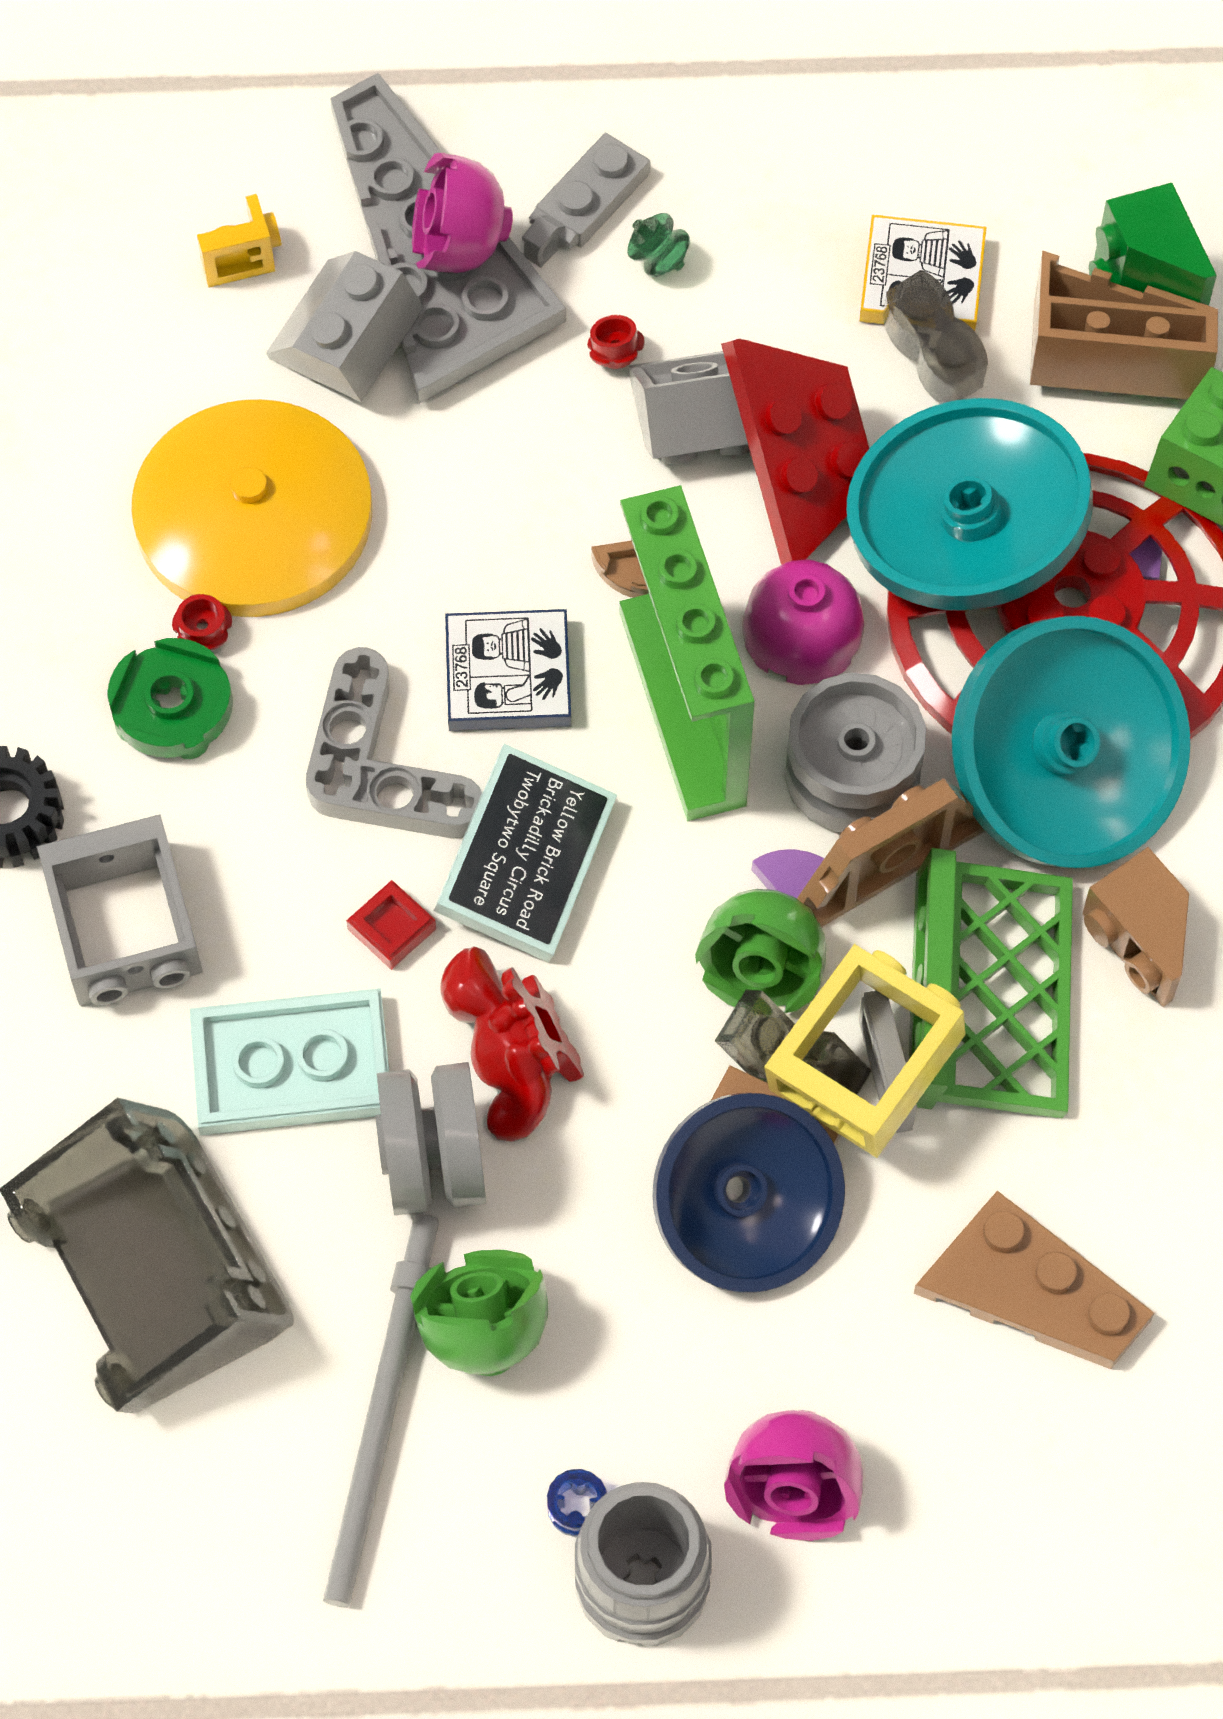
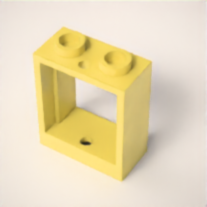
(835, 1105)

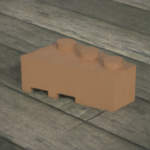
(1117, 337)

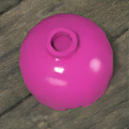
(459, 216)
(803, 622)
(796, 1474)

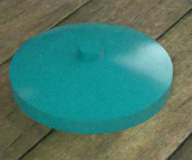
(970, 504)
(1071, 742)

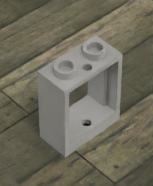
(104, 857)

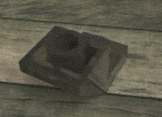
(760, 1027)

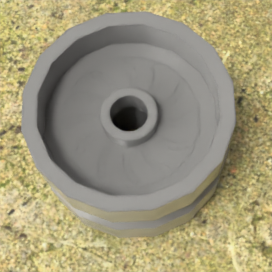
(853, 749)
(429, 1138)

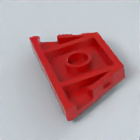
(801, 439)

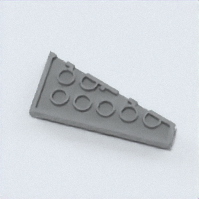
(465, 315)

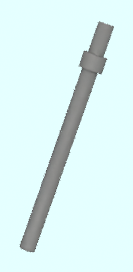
(380, 1413)

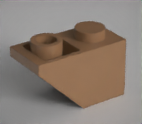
(1144, 920)

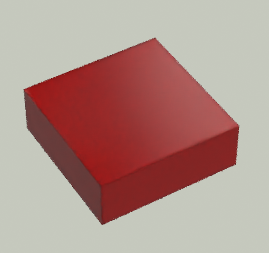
(391, 924)

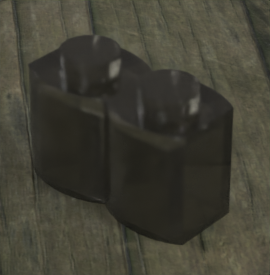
(924, 329)

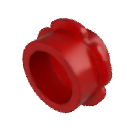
(615, 341)
(202, 609)

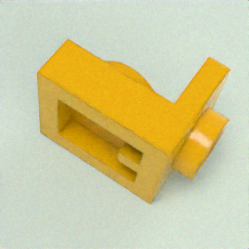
(242, 249)

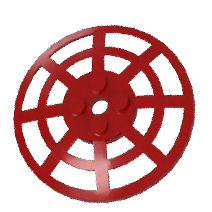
(1113, 591)

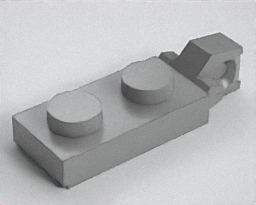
(584, 198)

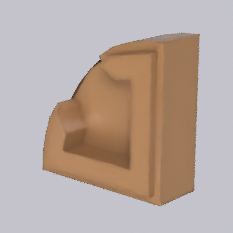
(620, 568)

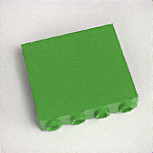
(688, 657)

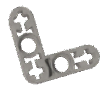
(367, 777)

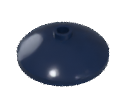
(787, 1200)

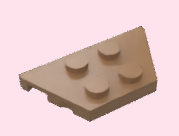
(888, 848)

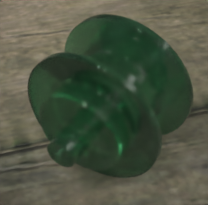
(658, 244)

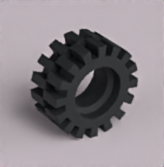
(43, 809)

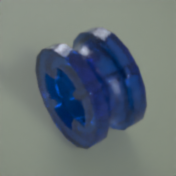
(579, 1482)

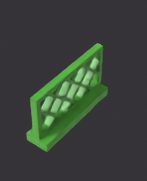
(939, 962)

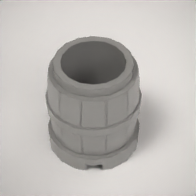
(650, 1526)

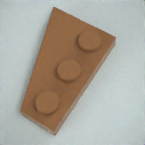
(1030, 1279)

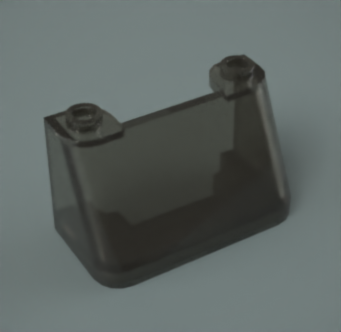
(149, 1251)

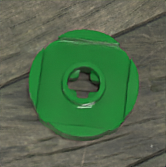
(176, 730)

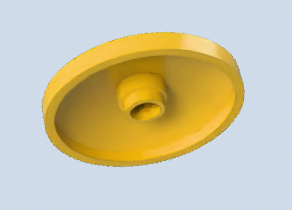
(252, 506)

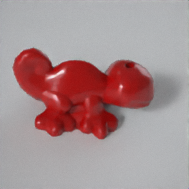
(513, 1040)

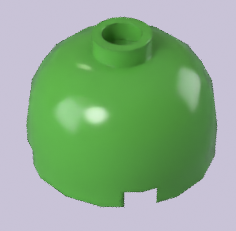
(763, 944)
(482, 1313)

